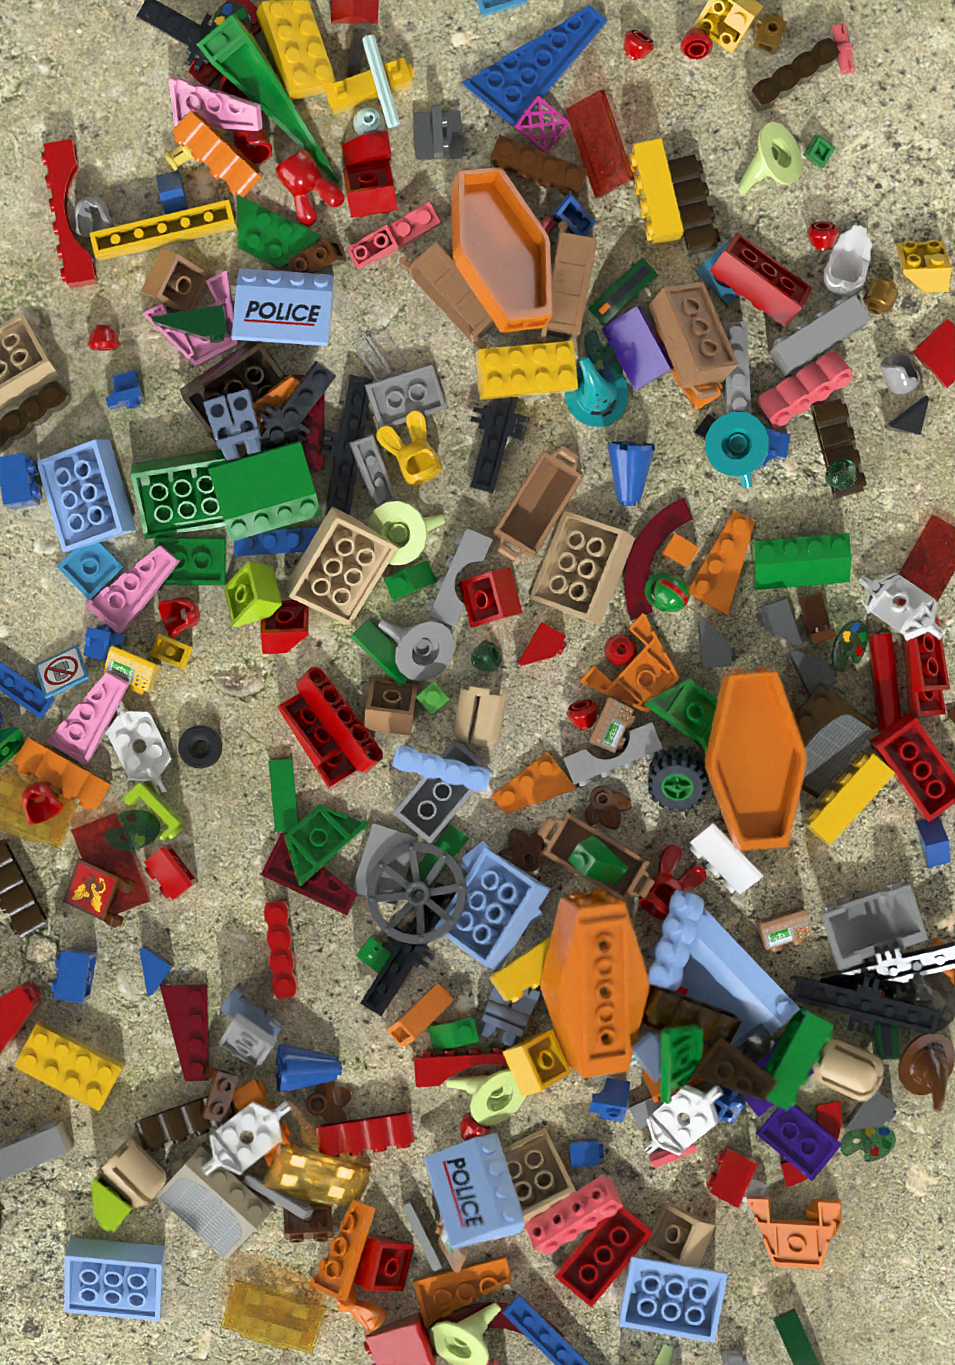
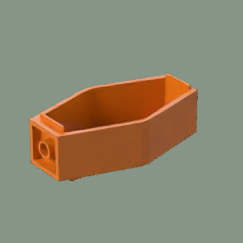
(578, 970)

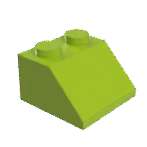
(252, 594)
(108, 1205)

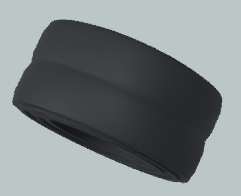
(187, 742)

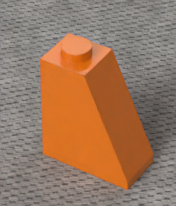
(420, 1015)

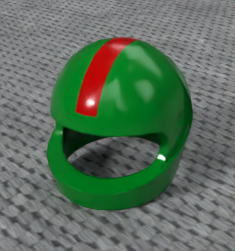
(670, 592)

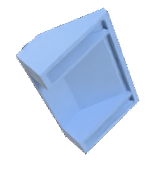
(731, 980)

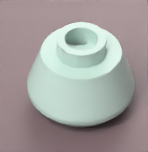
(372, 125)

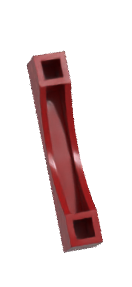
(62, 167)
(436, 1069)

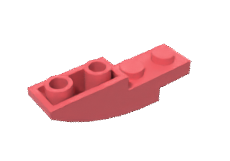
(394, 236)

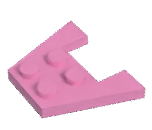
(193, 348)

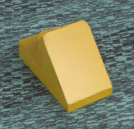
(171, 651)

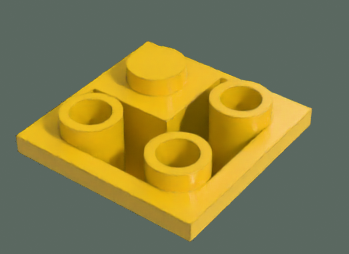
(728, 20)
(925, 264)

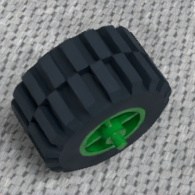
(677, 778)

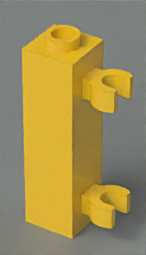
(362, 88)

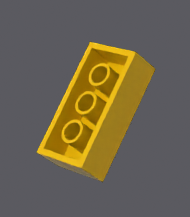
(295, 47)
(656, 192)
(526, 370)
(848, 798)
(69, 1065)

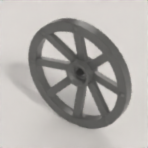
(412, 889)

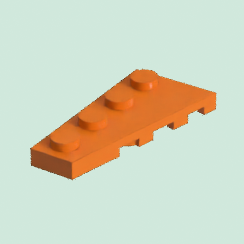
(449, 1290)

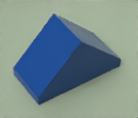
(172, 192)
(574, 215)
(933, 842)
(154, 969)

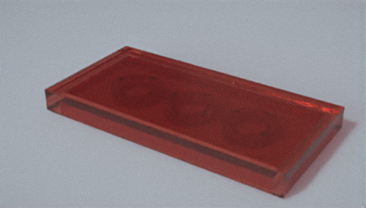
(599, 144)
(931, 559)
(97, 851)

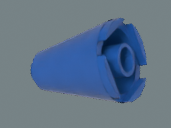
(630, 469)
(304, 1068)

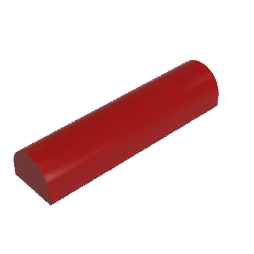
(884, 679)

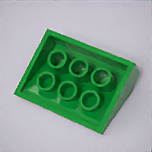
(264, 491)
(177, 494)

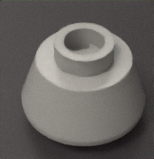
(733, 1357)

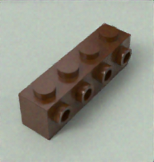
(538, 166)

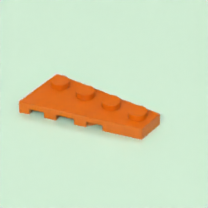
(722, 567)
(346, 1249)

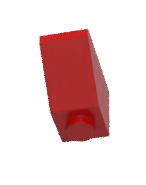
(367, 149)
(543, 645)

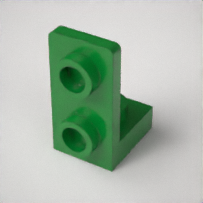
(373, 954)

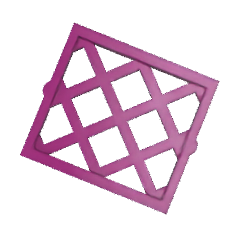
(556, 136)

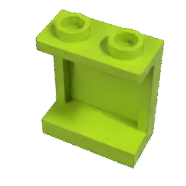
(159, 806)

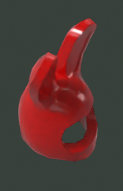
(300, 176)
(659, 897)

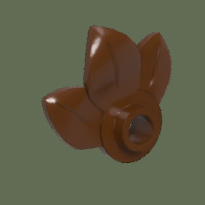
(607, 811)
(522, 846)
(333, 1101)

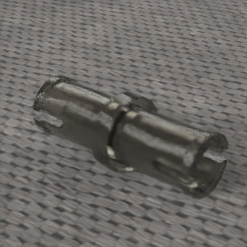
(355, 52)

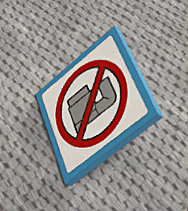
(61, 672)

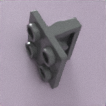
(438, 134)

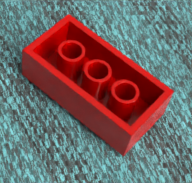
(917, 766)
(602, 1255)

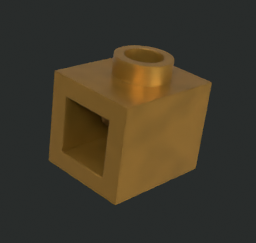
(769, 32)

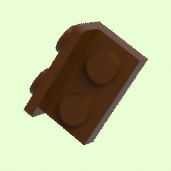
(315, 1227)

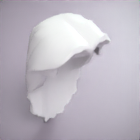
(848, 262)

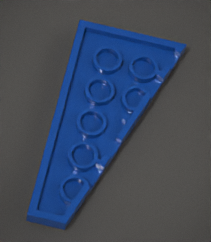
(534, 67)

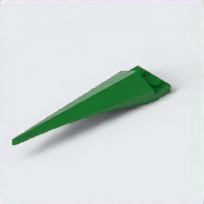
(242, 61)

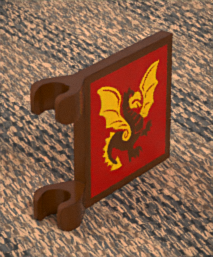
(94, 889)

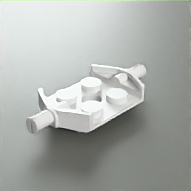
(911, 619)
(139, 766)
(671, 1131)
(232, 1152)

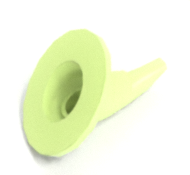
(776, 158)
(404, 527)
(493, 1096)
(463, 1341)

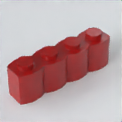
(282, 956)
(366, 1133)

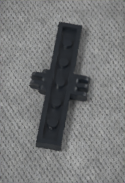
(178, 27)
(285, 422)
(498, 424)
(350, 429)
(403, 959)
(895, 968)
(865, 1005)

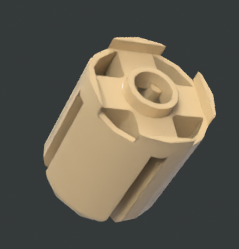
(479, 715)
(850, 1070)
(133, 1174)

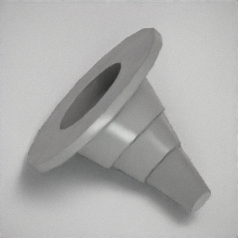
(421, 649)

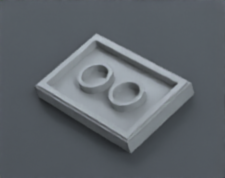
(403, 393)
(379, 843)
(247, 1041)

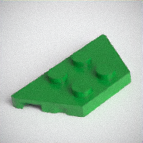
(270, 235)
(688, 710)
(319, 839)
(679, 1057)

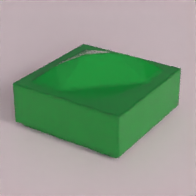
(819, 151)

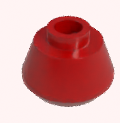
(637, 44)
(696, 44)
(822, 235)
(103, 339)
(612, 648)
(583, 713)
(471, 1128)

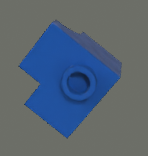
(126, 391)
(777, 446)
(100, 640)
(612, 1101)
(728, 1104)

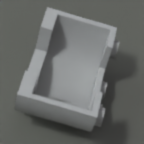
(872, 921)

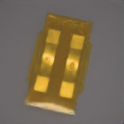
(14, 818)
(316, 1176)
(273, 1317)

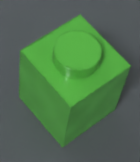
(433, 698)

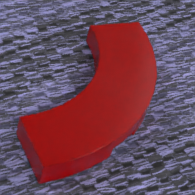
(830, 1119)

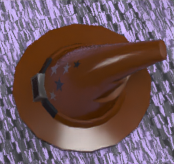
(927, 1066)

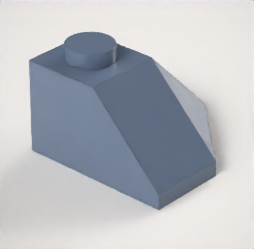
(648, 1054)

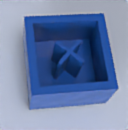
(19, 481)
(74, 974)

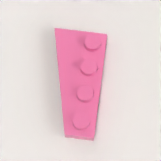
(215, 106)
(128, 595)
(87, 723)

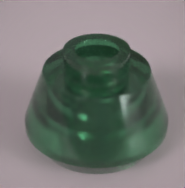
(841, 474)
(486, 656)

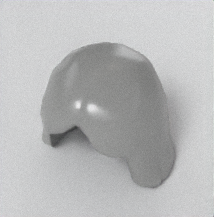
(90, 207)
(900, 373)

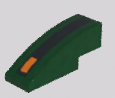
(623, 292)
(885, 1036)

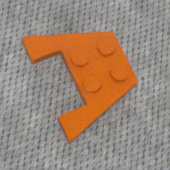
(643, 677)
(794, 1241)

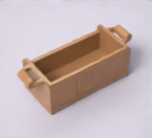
(569, 284)
(449, 290)
(693, 337)
(538, 504)
(573, 831)

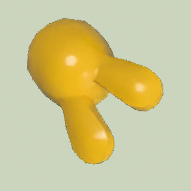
(416, 460)

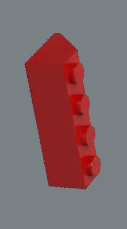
(768, 287)

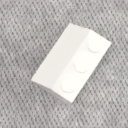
(724, 859)

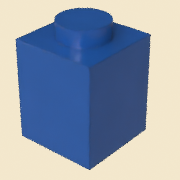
(585, 1152)

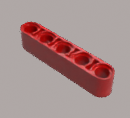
(339, 719)

